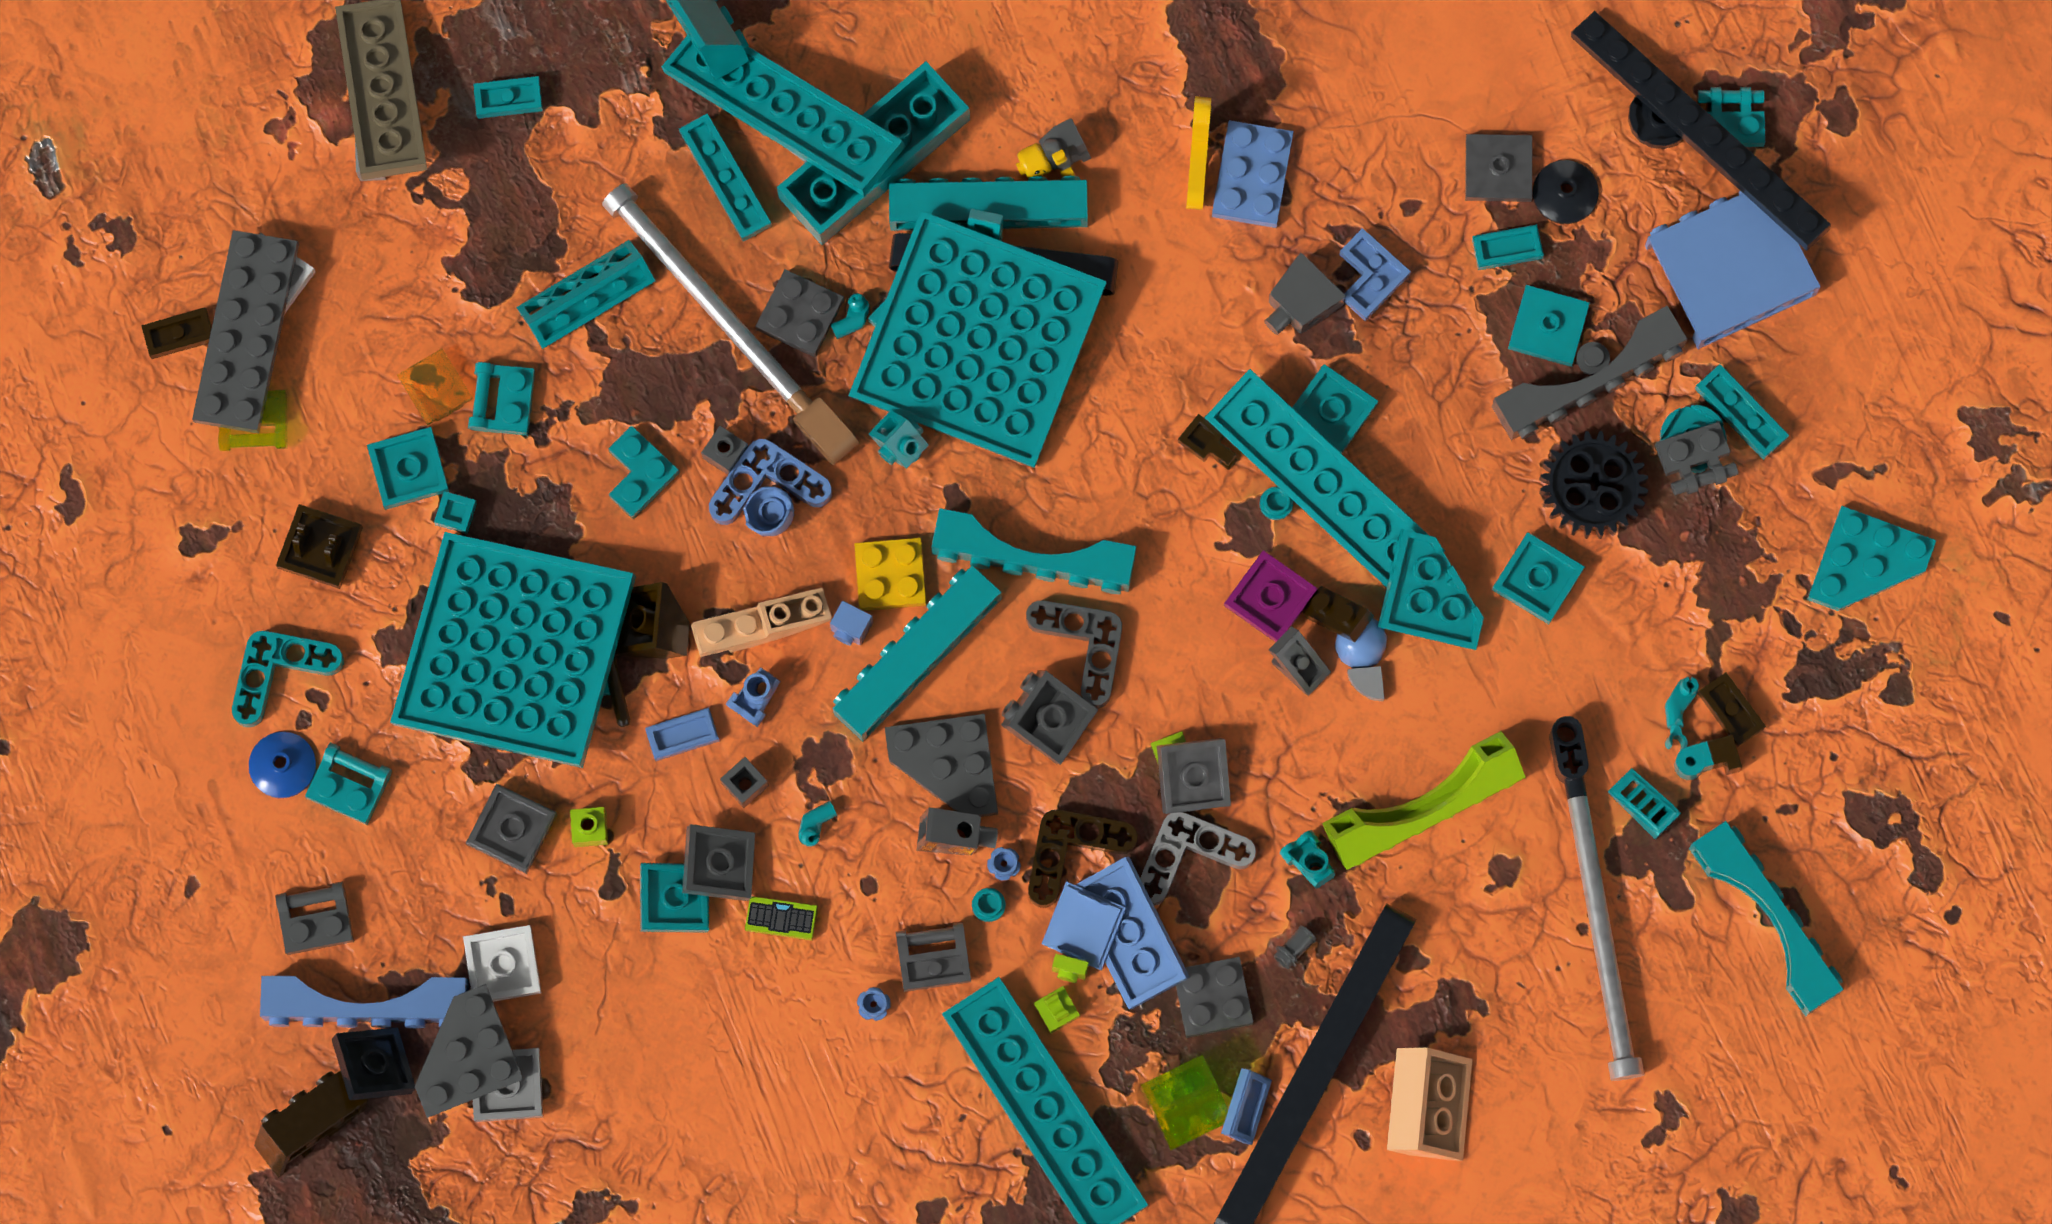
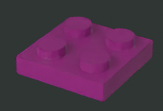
(1270, 596)

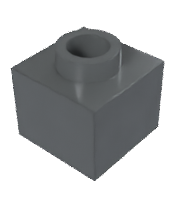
(724, 461)
(744, 771)

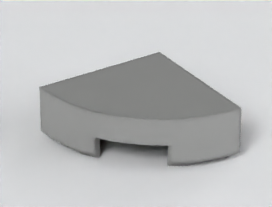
(1367, 682)

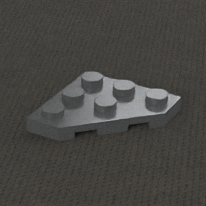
(948, 761)
(467, 1055)

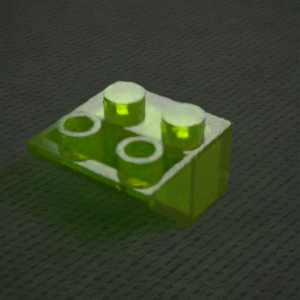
(1185, 1102)

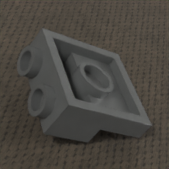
(1048, 715)

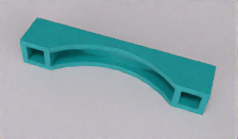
(1102, 564)
(1727, 860)

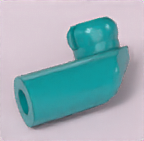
(855, 317)
(812, 823)

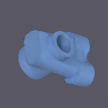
(749, 702)

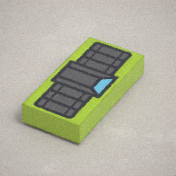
(781, 918)

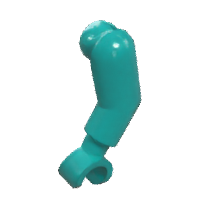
(1675, 707)

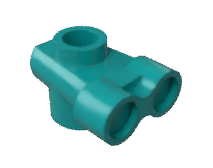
(1304, 855)

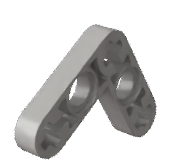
(1179, 844)

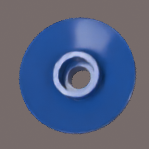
(291, 778)

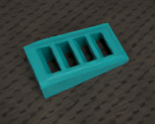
(1645, 821)

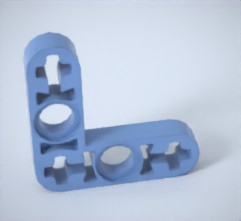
(771, 470)

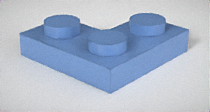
(1379, 273)

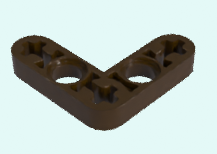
(1060, 842)

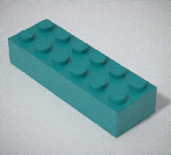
(919, 112)

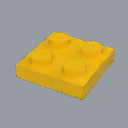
(890, 574)

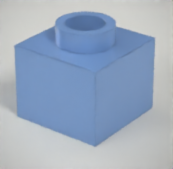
(850, 624)

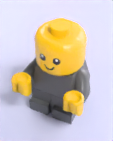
(1057, 151)

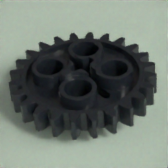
(1590, 514)

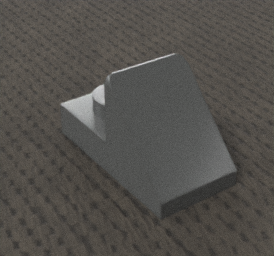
(1298, 661)

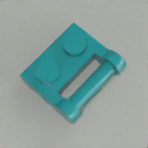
(513, 399)
(344, 794)

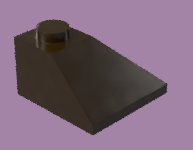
(653, 624)

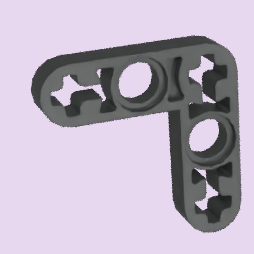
(1087, 632)

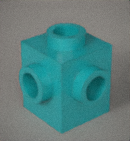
(899, 439)

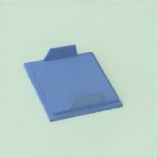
(1084, 925)

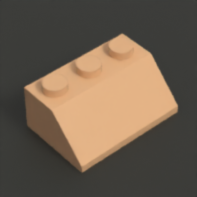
(1429, 1103)

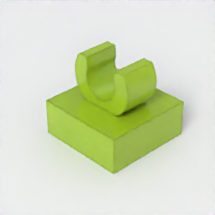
(1056, 1009)

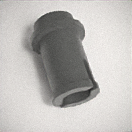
(1295, 946)

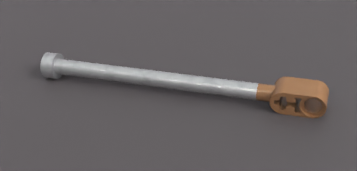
(812, 417)

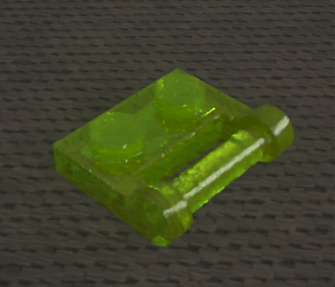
(274, 415)

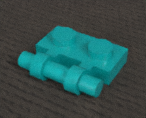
(1744, 125)

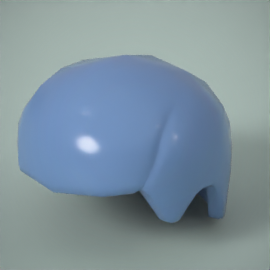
(769, 511)
(1366, 650)

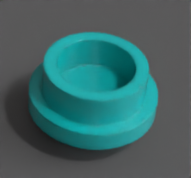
(1275, 504)
(988, 905)

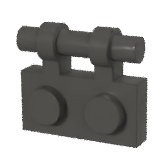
(1694, 449)

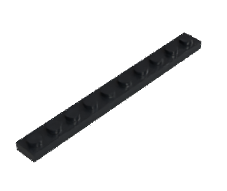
(1701, 130)

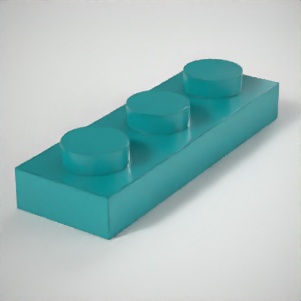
(1741, 412)

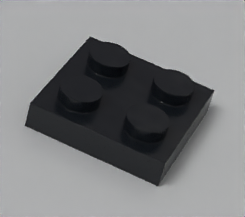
(373, 1063)

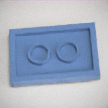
(1252, 174)

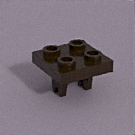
(319, 546)

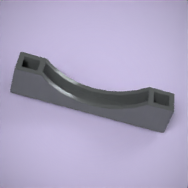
(1531, 405)

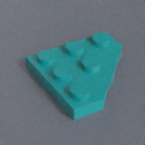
(1866, 559)
(1428, 595)

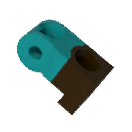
(1708, 756)

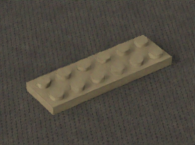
(381, 88)

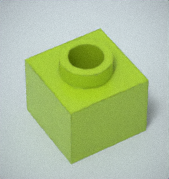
(594, 837)

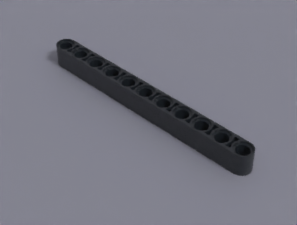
(1317, 1067)

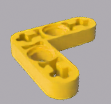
(1198, 155)

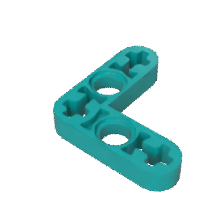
(277, 657)

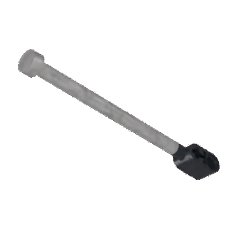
(1624, 1063)

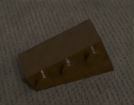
(306, 1121)

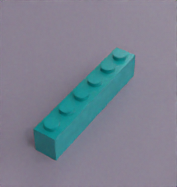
(1023, 203)
(916, 653)

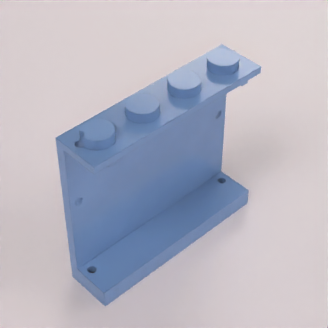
(1731, 267)

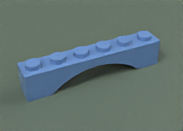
(291, 1000)

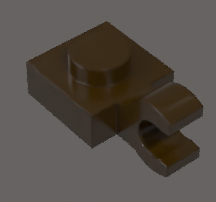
(1205, 440)

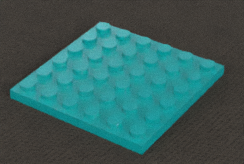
(977, 339)
(513, 649)

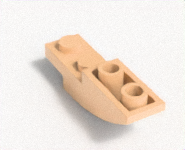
(761, 624)

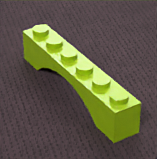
(1483, 772)

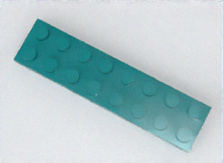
(793, 115)
(1312, 473)
(1043, 1107)

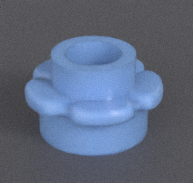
(999, 855)
(865, 999)

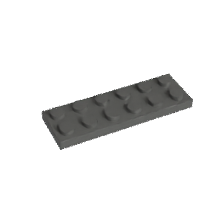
(245, 331)

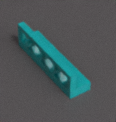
(587, 296)

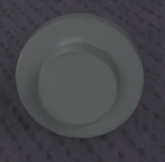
(1592, 357)

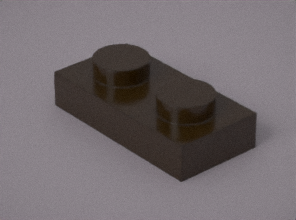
(177, 333)
(1337, 614)
(1731, 709)

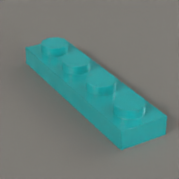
(725, 177)

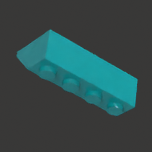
(711, 34)

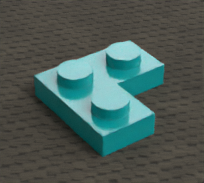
(648, 472)

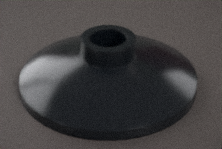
(1561, 206)

